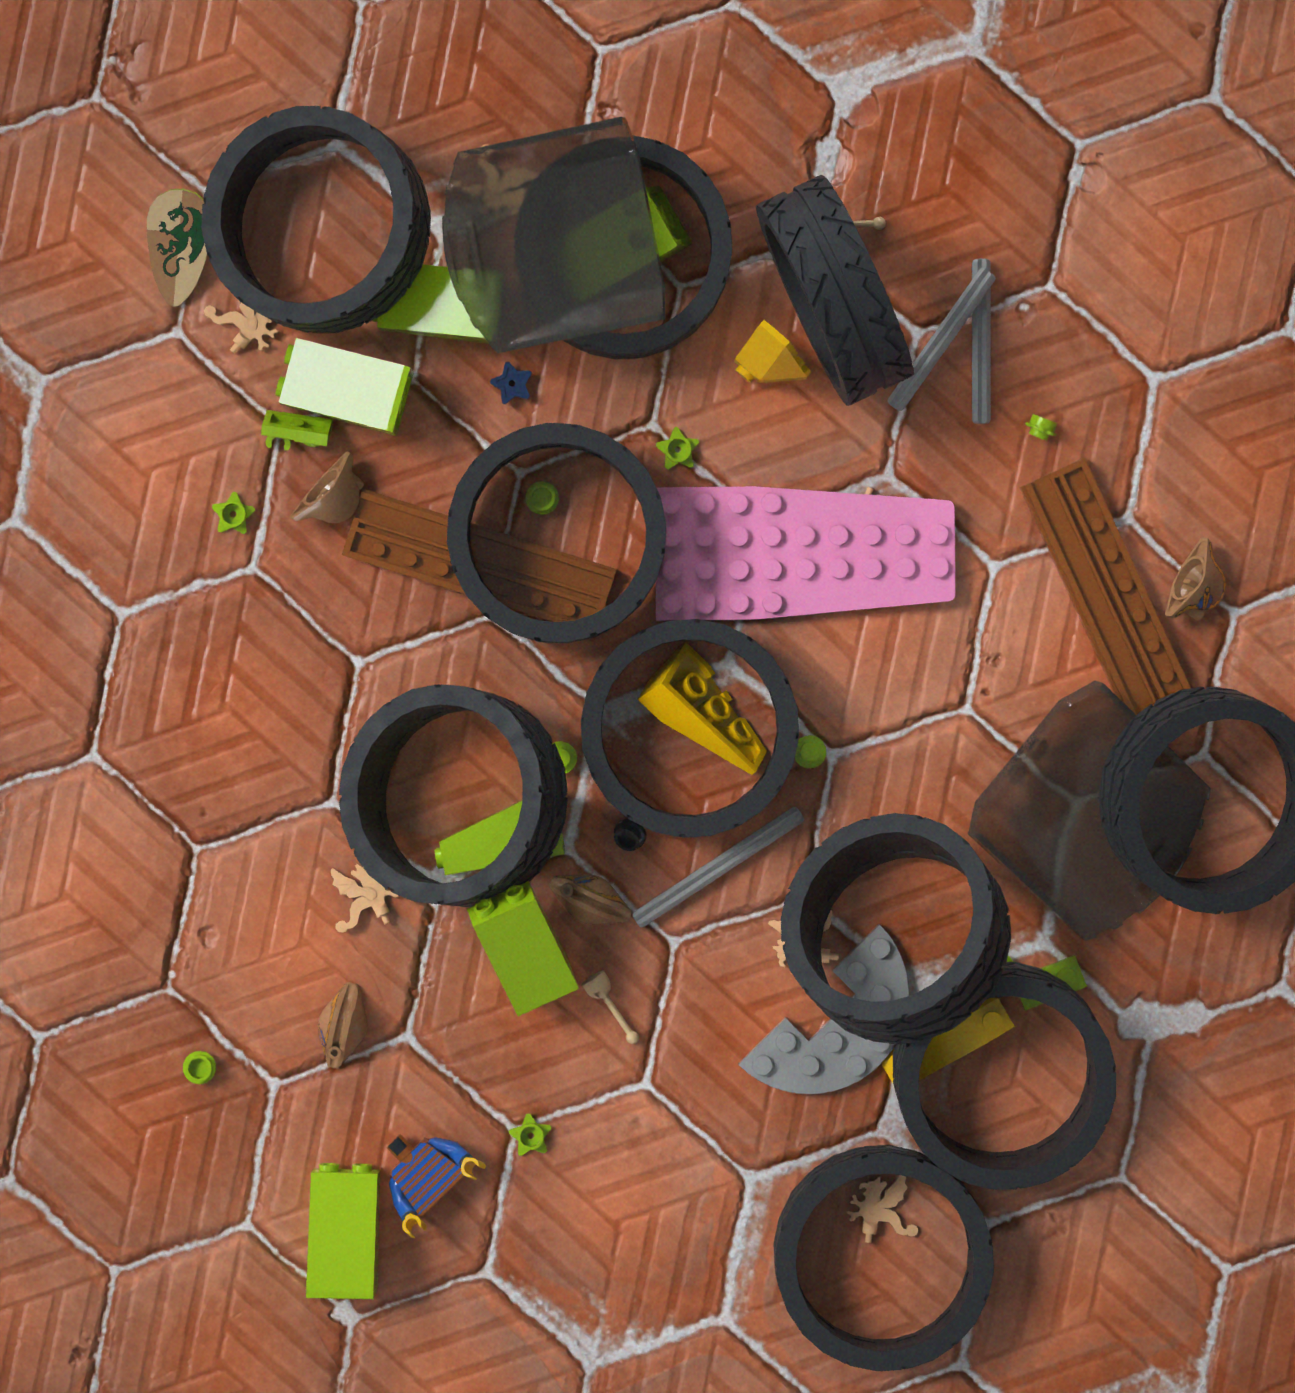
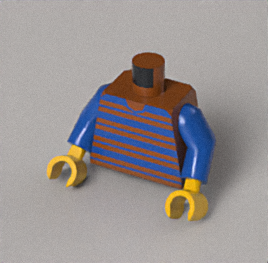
(426, 1175)

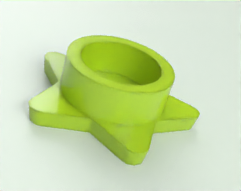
(668, 448)
(224, 510)
(530, 1126)

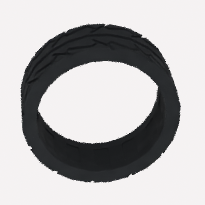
(234, 179)
(699, 186)
(835, 289)
(524, 442)
(368, 772)
(1124, 780)
(728, 816)
(835, 867)
(1054, 1153)
(909, 1349)

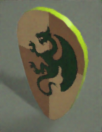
(176, 243)

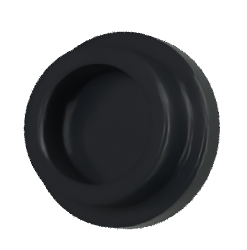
(629, 835)

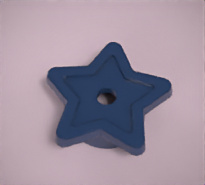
(508, 392)

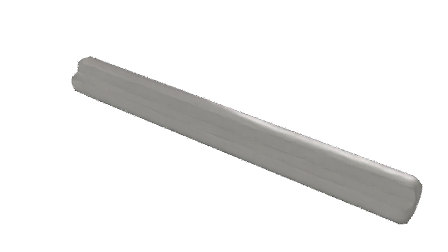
(942, 338)
(981, 352)

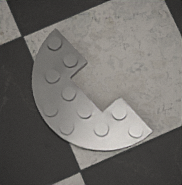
(832, 1055)

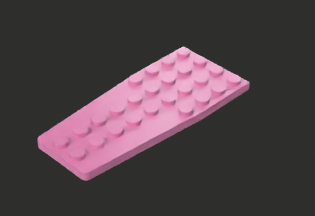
(800, 552)

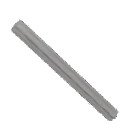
(718, 867)

